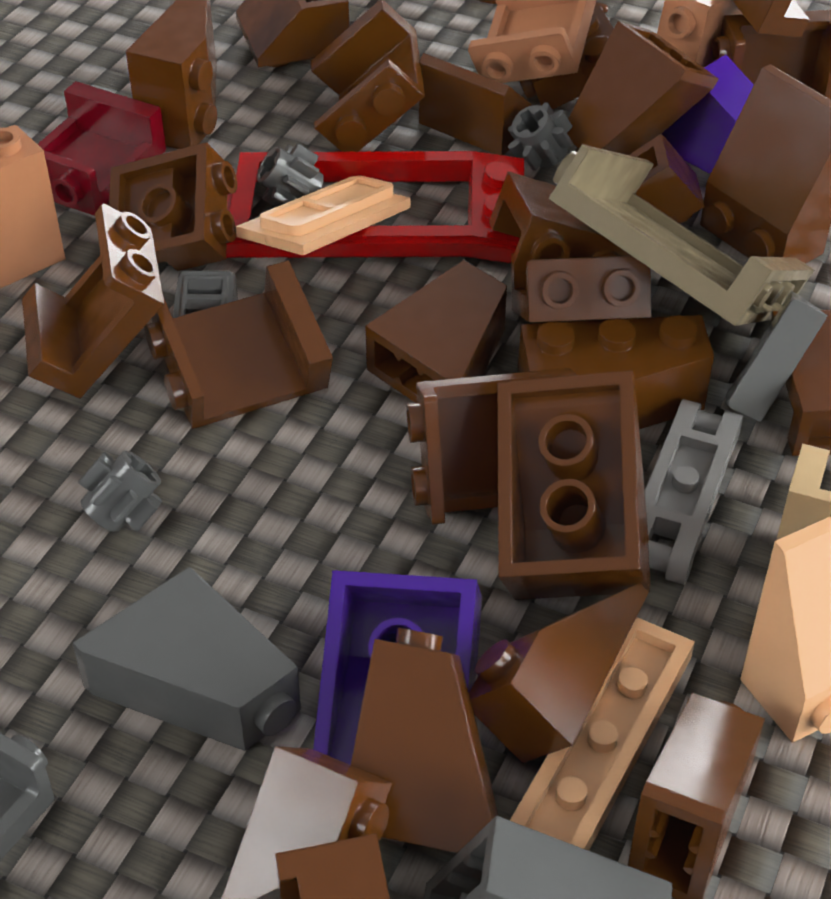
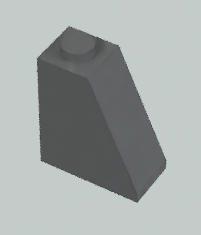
(191, 664)
(526, 864)

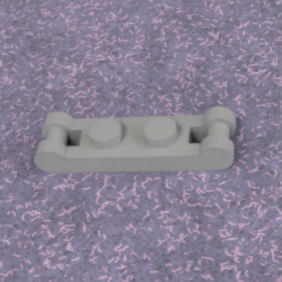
(687, 484)

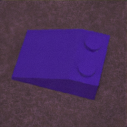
(374, 607)

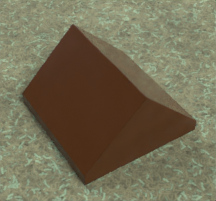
(468, 105)

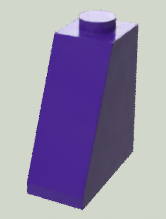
(707, 125)

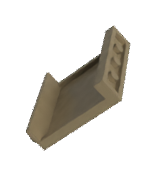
(601, 193)

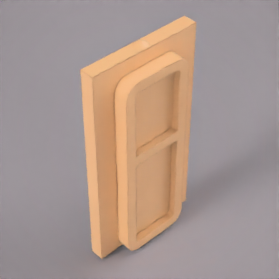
(325, 215)

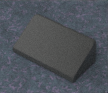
(775, 357)

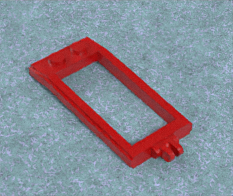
(476, 240)

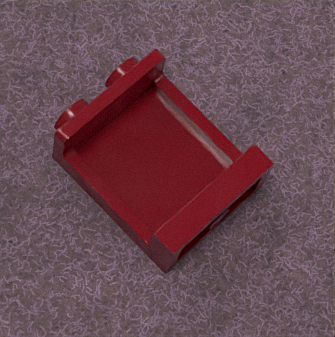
(98, 135)

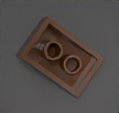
(177, 70)
(774, 173)
(571, 487)

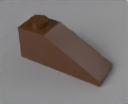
(546, 682)

